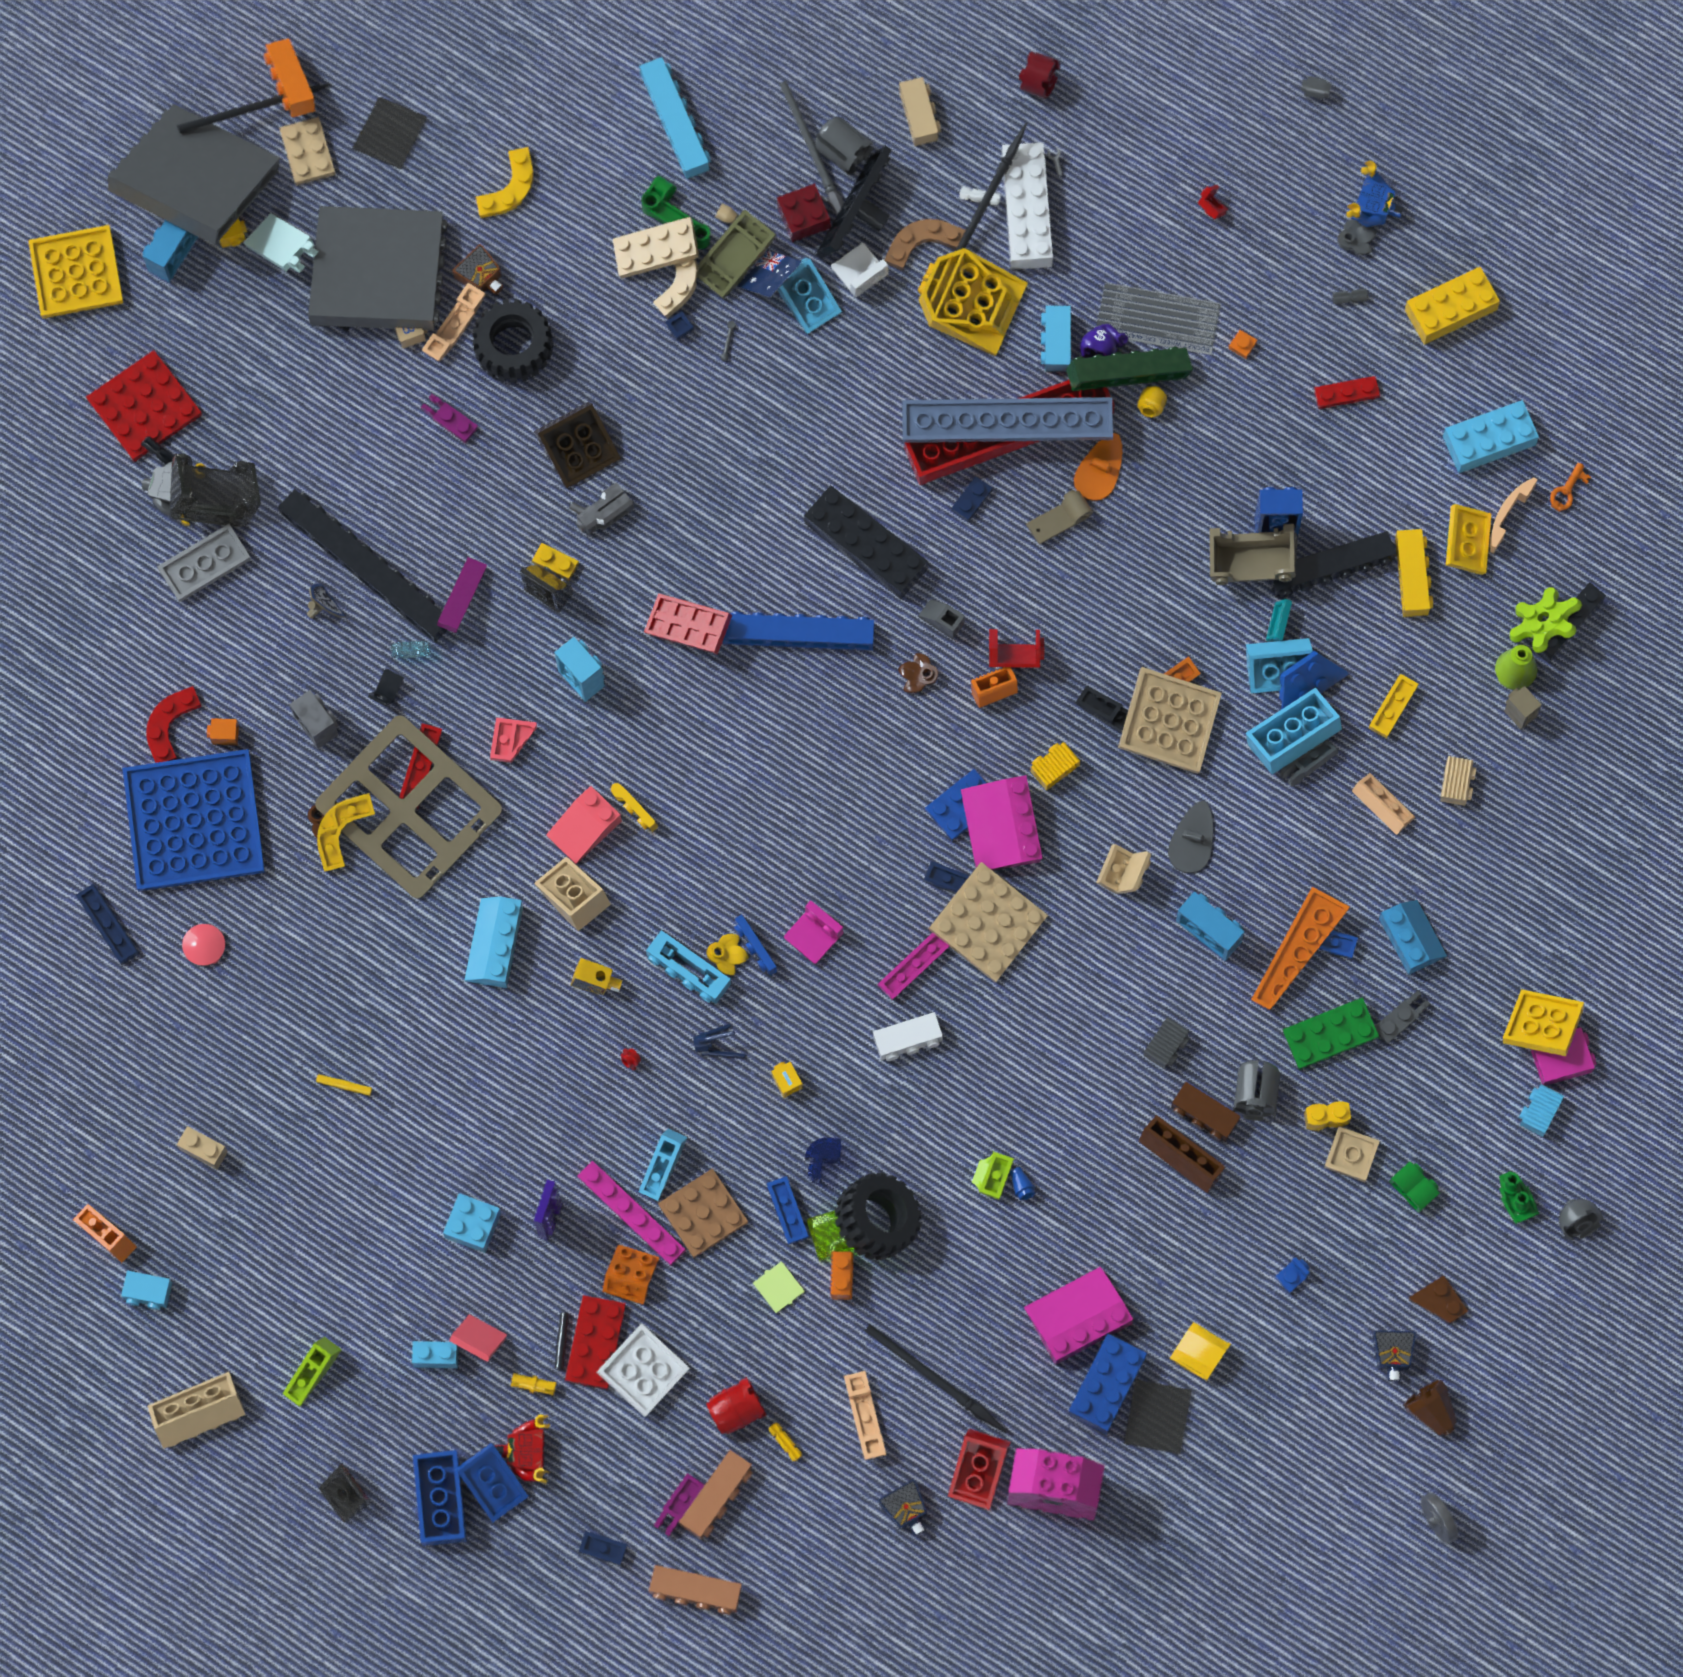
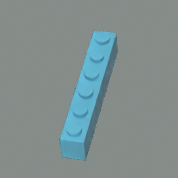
(675, 118)

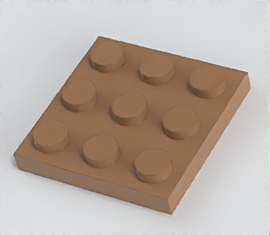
(703, 1213)

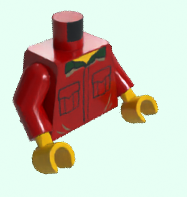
(526, 1450)

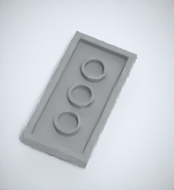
(204, 563)

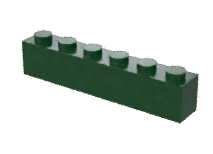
(1129, 368)

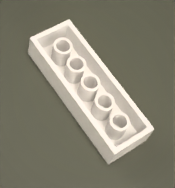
(1028, 208)

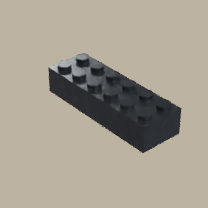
(865, 542)

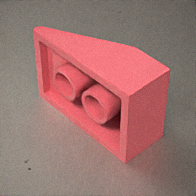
(584, 825)

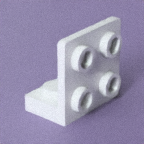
(860, 269)

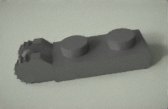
(1309, 762)
(1400, 1018)

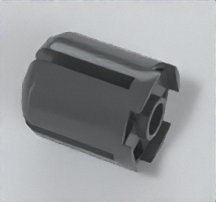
(843, 144)
(1266, 1103)

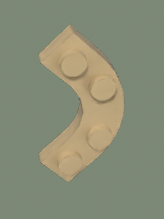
(680, 290)

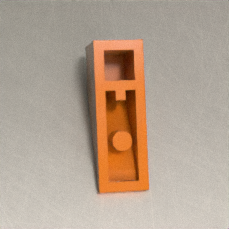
(105, 1233)

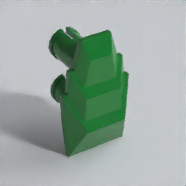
(1517, 1198)

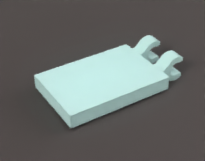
(280, 243)

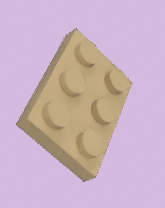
(307, 151)

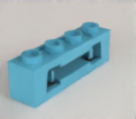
(715, 988)

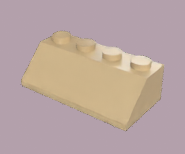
(196, 1410)

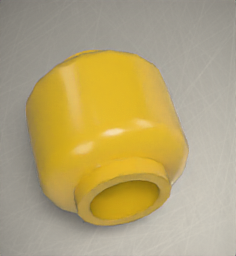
(1152, 401)

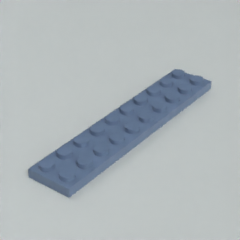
(1007, 420)

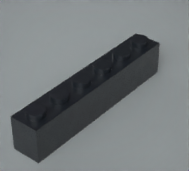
(1338, 562)

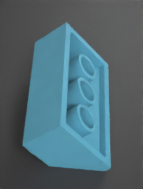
(494, 941)

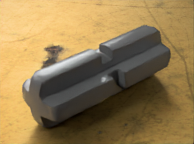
(1346, 296)

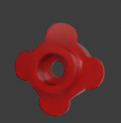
(630, 1058)

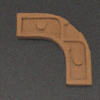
(918, 233)

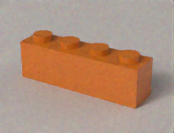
(289, 77)

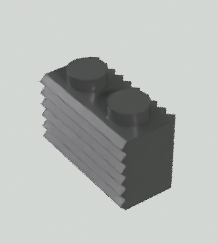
(1166, 1043)

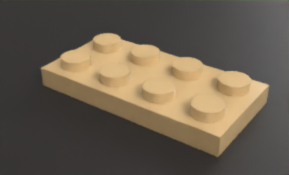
(655, 247)

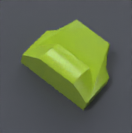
(993, 1174)

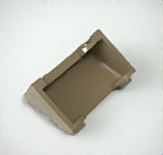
(1253, 555)

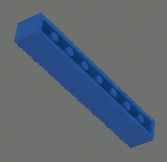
(800, 631)

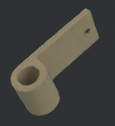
(1071, 512)

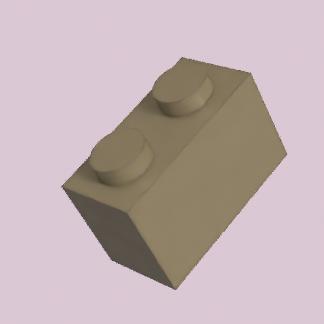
(1522, 707)

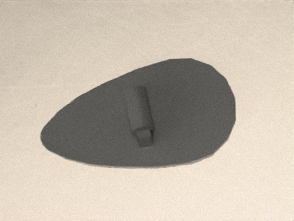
(1192, 840)

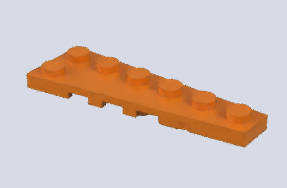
(1308, 931)

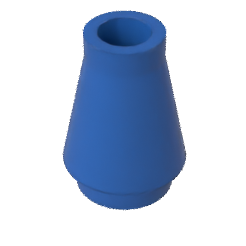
(1022, 1185)

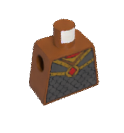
(479, 271)

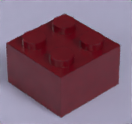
(803, 212)

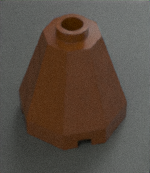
(1433, 1408)

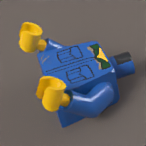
(1374, 200)

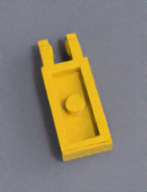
(633, 806)

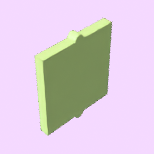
(778, 1287)

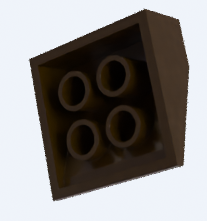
(577, 444)

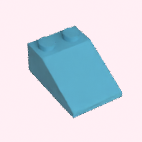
(808, 297)

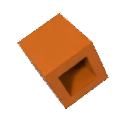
(223, 731)

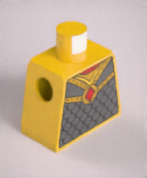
(586, 974)

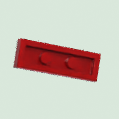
(1346, 392)

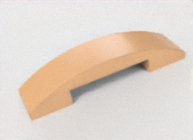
(455, 323)
(1520, 493)
(864, 1415)

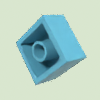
(472, 1223)

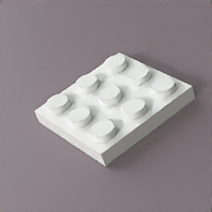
(643, 1370)

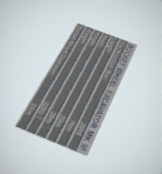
(1160, 317)

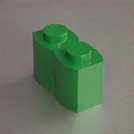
(1414, 1186)

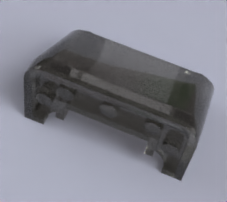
(213, 494)

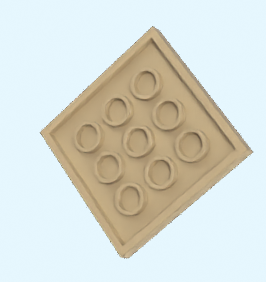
(1169, 720)
(988, 922)

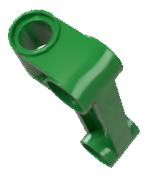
(660, 193)

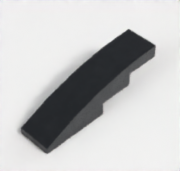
(1103, 708)

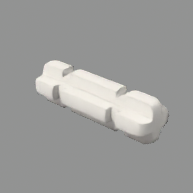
(977, 195)

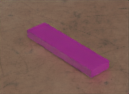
(462, 595)

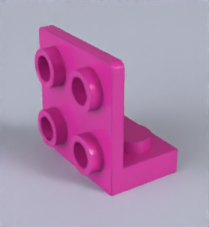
(814, 933)

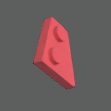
(510, 738)

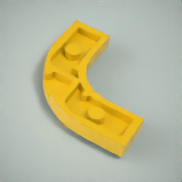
(514, 192)
(334, 822)

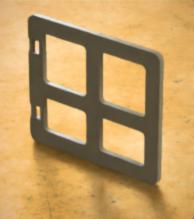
(403, 810)

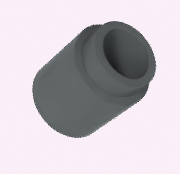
(1316, 87)

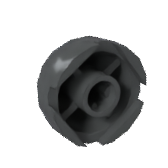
(1579, 1218)

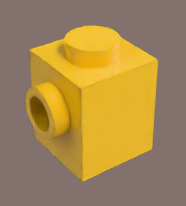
(234, 235)

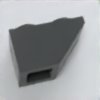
(943, 618)

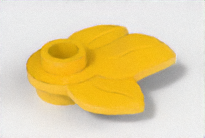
(730, 953)

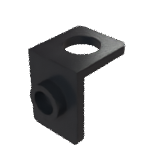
(387, 688)

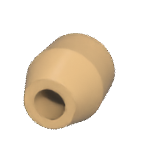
(726, 214)

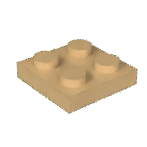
(1351, 1154)

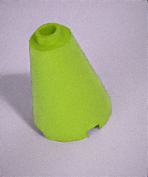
(1516, 667)

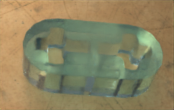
(411, 649)

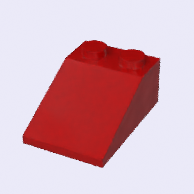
(979, 1468)

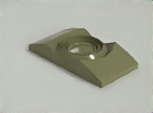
(734, 254)

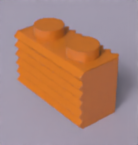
(994, 686)
(841, 1275)

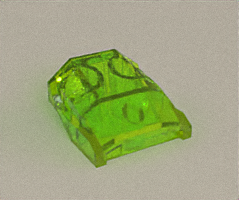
(826, 1235)

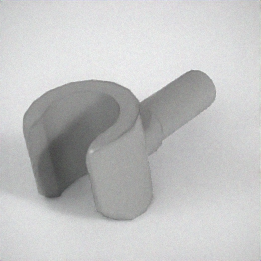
(1056, 161)

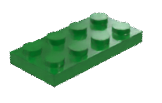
(1330, 1033)

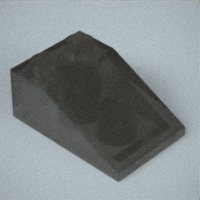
(546, 586)

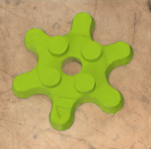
(1555, 625)

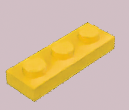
(1393, 706)

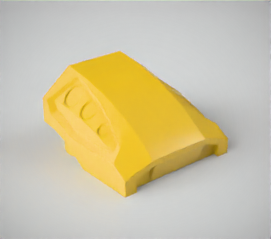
(1199, 1351)

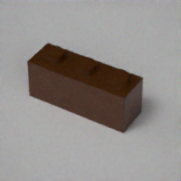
(1205, 1112)

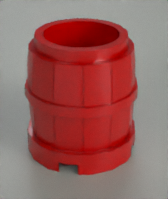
(735, 1407)

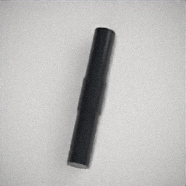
(561, 1341)

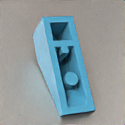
(662, 1163)

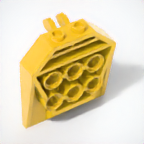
(939, 294)

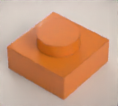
(1242, 344)

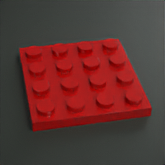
(143, 404)

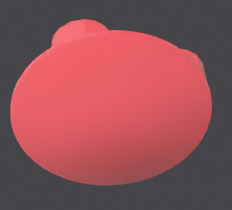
(203, 944)

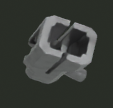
(605, 511)

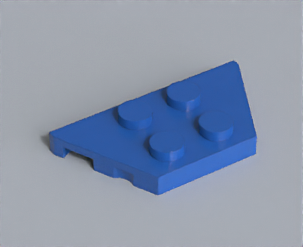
(1307, 674)

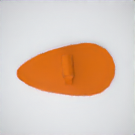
(1099, 469)

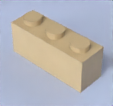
(919, 111)

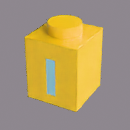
(786, 1079)

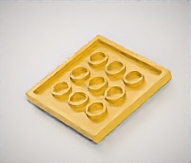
(75, 271)

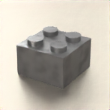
(314, 719)

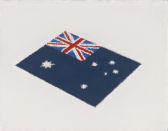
(769, 274)

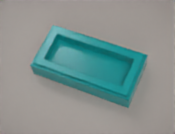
(1278, 620)

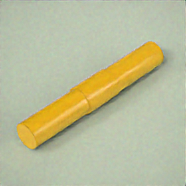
(343, 1084)

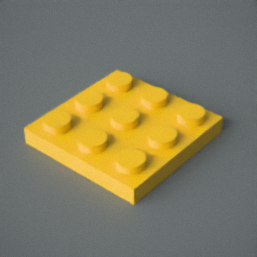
(1543, 1022)

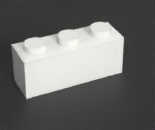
(908, 1037)

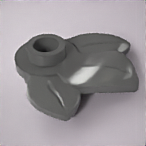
(1358, 236)

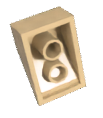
(573, 893)

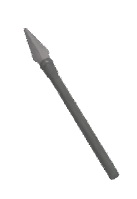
(834, 197)

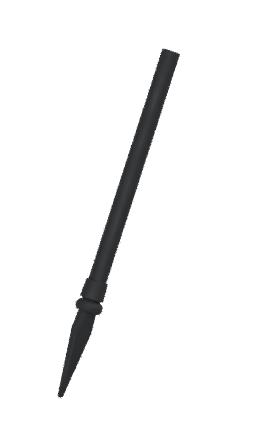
(239, 111)
(1001, 170)
(970, 1405)

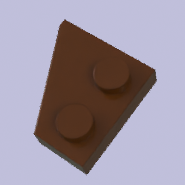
(1440, 1300)

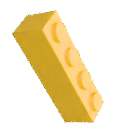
(1412, 572)

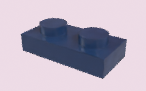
(971, 499)
(602, 1548)

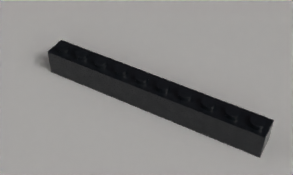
(362, 563)

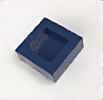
(679, 325)

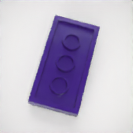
(548, 1207)

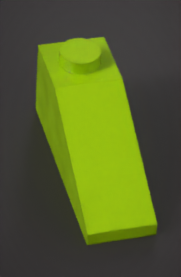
(311, 1370)

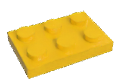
(1468, 539)

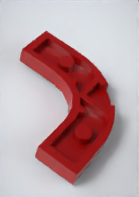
(162, 718)

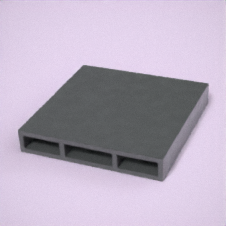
(194, 176)
(377, 268)

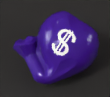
(1102, 341)

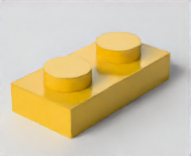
(555, 560)

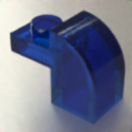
(822, 1151)

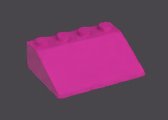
(1002, 823)
(1078, 1315)

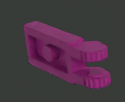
(450, 419)
(680, 1502)

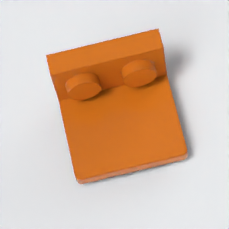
(630, 1274)

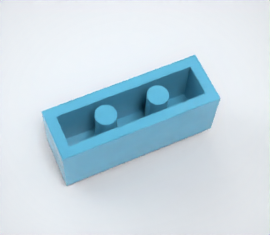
(1056, 338)

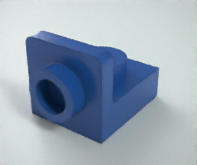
(1293, 1274)

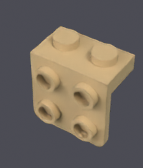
(1123, 870)

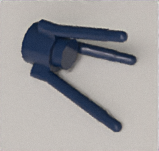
(704, 1041)

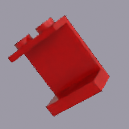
(1015, 654)

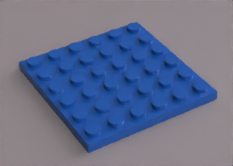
(193, 820)

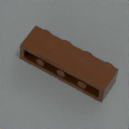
(1181, 1154)

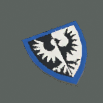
(321, 601)

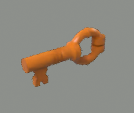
(1576, 474)

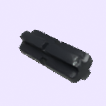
(155, 448)

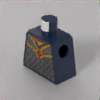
(1393, 1351)
(905, 1507)

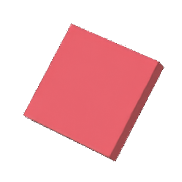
(478, 1337)

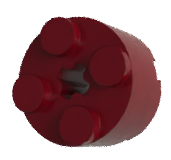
(1039, 74)

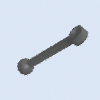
(731, 325)

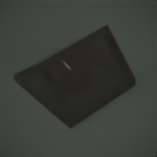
(344, 1493)

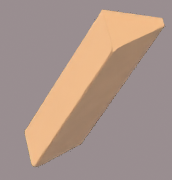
(1383, 803)

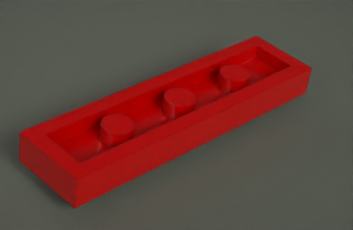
(419, 764)

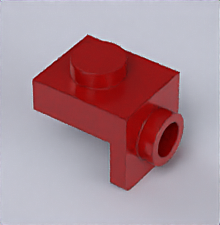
(1211, 204)

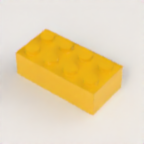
(1452, 305)

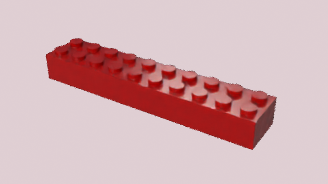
(941, 459)

